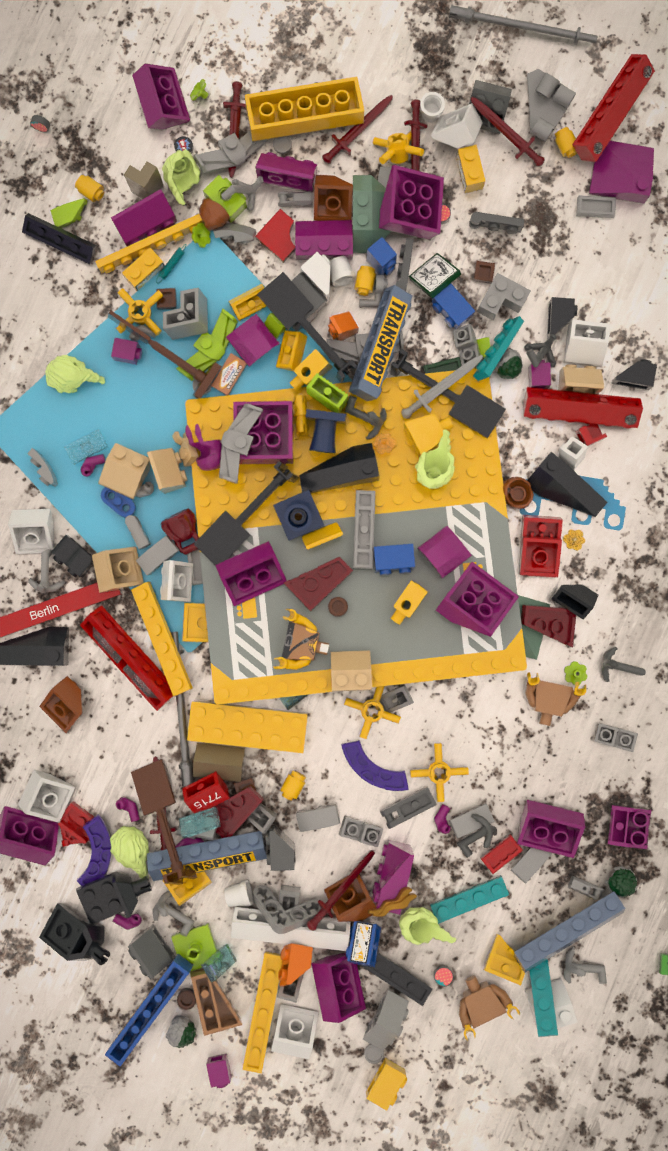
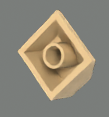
(581, 379)
(167, 469)
(124, 471)
(117, 569)
(351, 671)

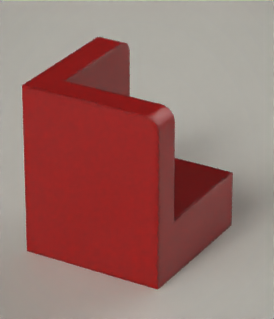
(590, 434)

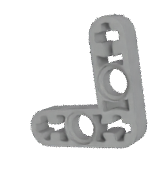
(284, 916)

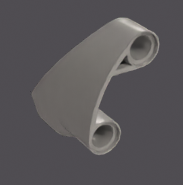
(546, 102)

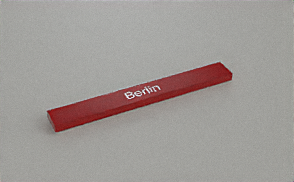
(53, 608)

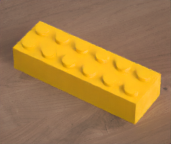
(304, 108)
(247, 726)

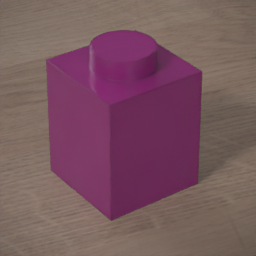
(126, 351)
(540, 376)
(219, 1071)

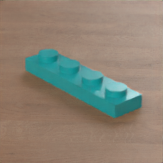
(497, 350)
(469, 899)
(543, 1000)

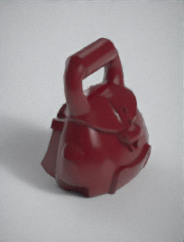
(181, 528)

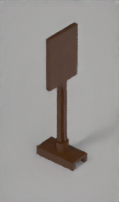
(203, 378)
(154, 796)

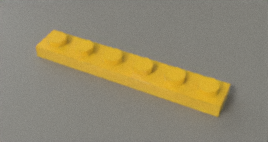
(156, 241)
(161, 639)
(262, 1013)

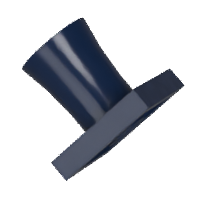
(324, 429)
(303, 504)

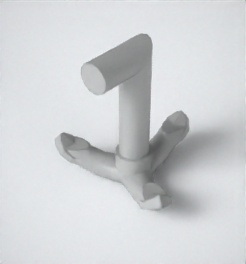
(240, 187)
(44, 586)
(165, 910)
(581, 969)

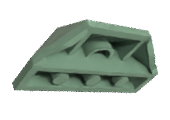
(367, 202)

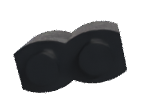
(73, 556)

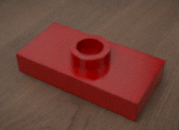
(501, 854)

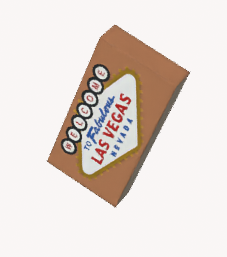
(229, 374)

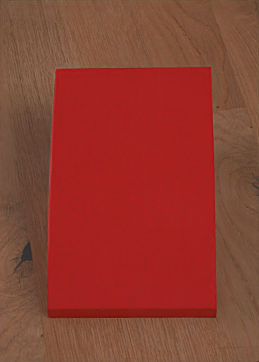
(540, 545)

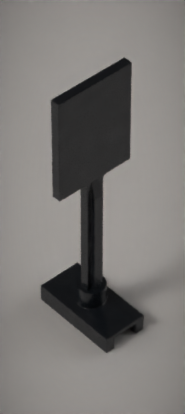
(291, 307)
(469, 408)
(227, 533)

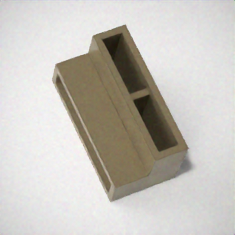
(145, 181)
(223, 759)

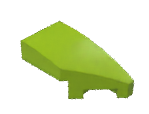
(68, 213)

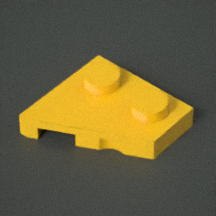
(189, 887)
(503, 962)

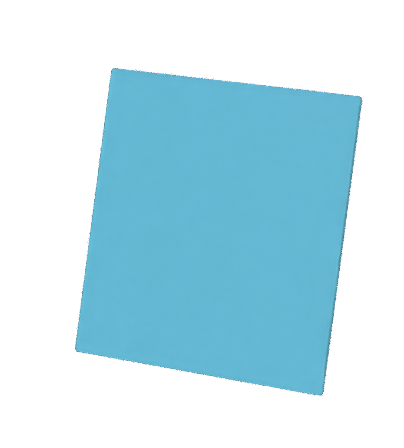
(139, 410)

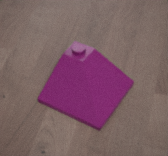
(623, 172)
(477, 601)

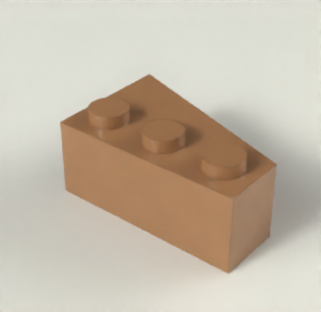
(213, 1004)

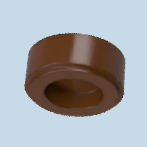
(338, 606)
(186, 999)

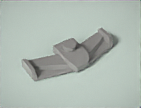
(231, 153)
(353, 350)
(237, 442)

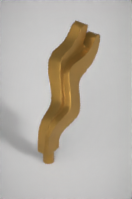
(400, 902)

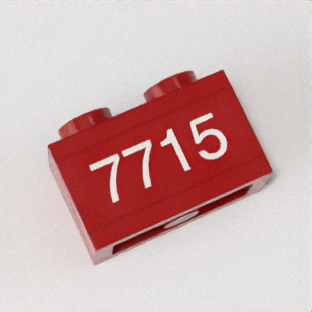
(205, 793)

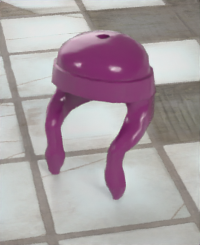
(210, 450)

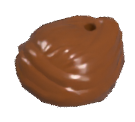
(213, 214)
(520, 492)

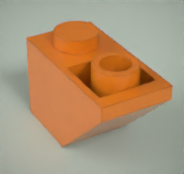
(342, 326)
(295, 962)

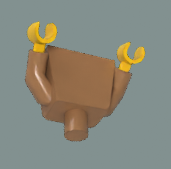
(551, 698)
(483, 1004)

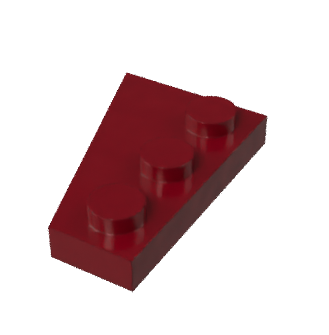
(318, 583)
(551, 622)
(236, 811)

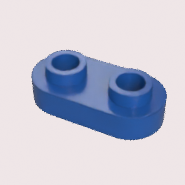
(118, 502)

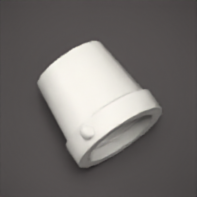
(432, 106)
(341, 272)
(239, 894)

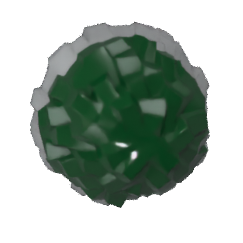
(509, 365)
(622, 882)
(181, 1032)

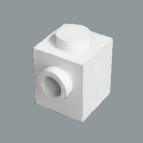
(573, 452)

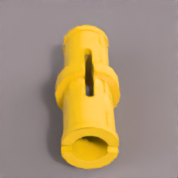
(300, 415)

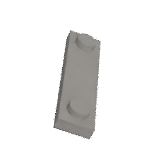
(364, 529)

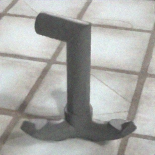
(544, 349)
(371, 417)
(612, 664)
(487, 830)

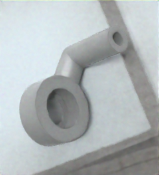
(380, 285)

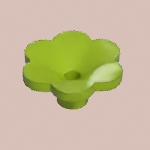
(198, 90)
(201, 235)
(571, 670)

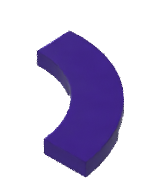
(370, 771)
(100, 855)

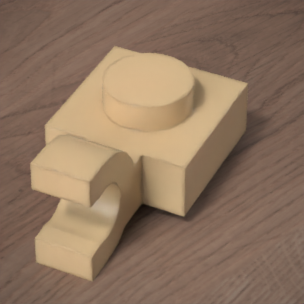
(186, 452)

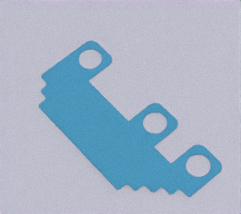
(612, 506)

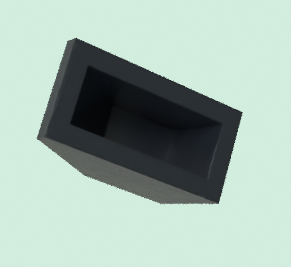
(560, 314)
(639, 375)
(576, 599)

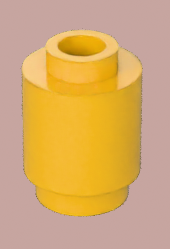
(564, 141)
(89, 188)
(365, 280)
(293, 785)

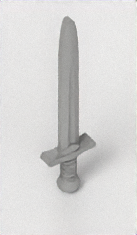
(439, 388)

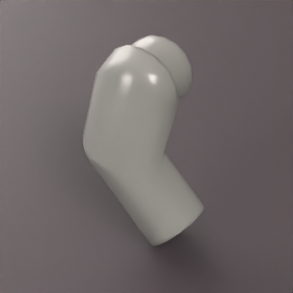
(145, 329)
(145, 490)

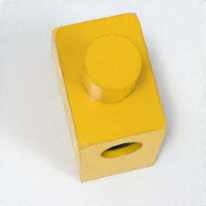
(316, 364)
(426, 432)
(414, 594)

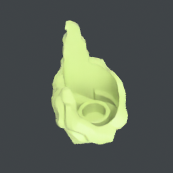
(180, 173)
(68, 373)
(437, 465)
(131, 849)
(421, 926)

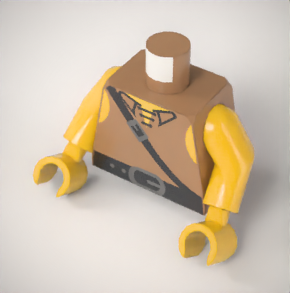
(300, 643)

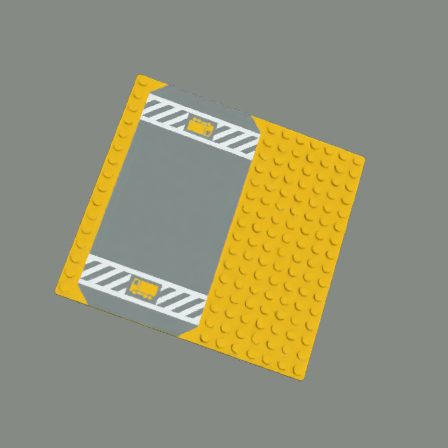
(406, 512)

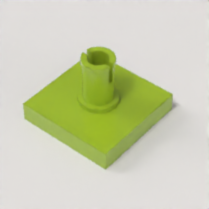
(197, 946)

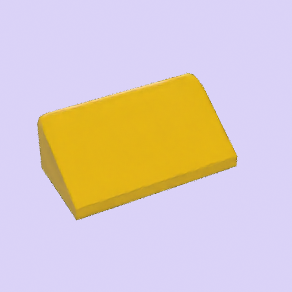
(247, 303)
(291, 350)
(322, 535)

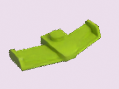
(213, 346)

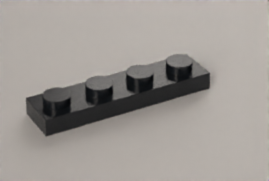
(58, 238)
(400, 979)

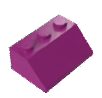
(160, 96)
(286, 171)
(144, 218)
(325, 237)
(251, 573)
(551, 828)
(27, 836)
(338, 988)

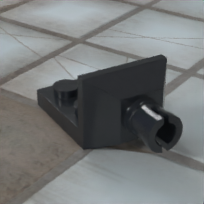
(111, 896)
(74, 937)

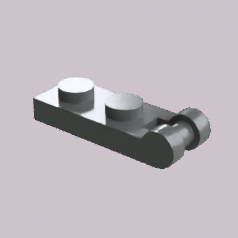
(496, 222)
(403, 268)
(408, 807)

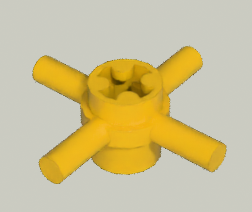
(397, 148)
(146, 308)
(375, 701)
(439, 763)

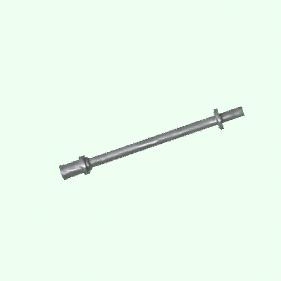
(469, 14)
(186, 764)

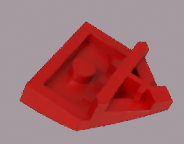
(72, 825)

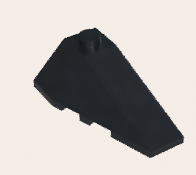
(346, 469)
(561, 484)
(37, 648)

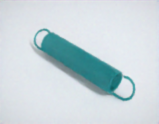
(171, 263)

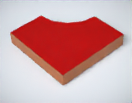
(276, 235)

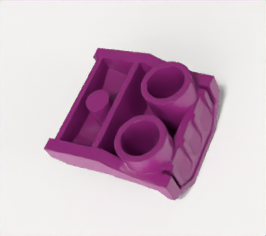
(252, 340)
(444, 551)
(629, 827)

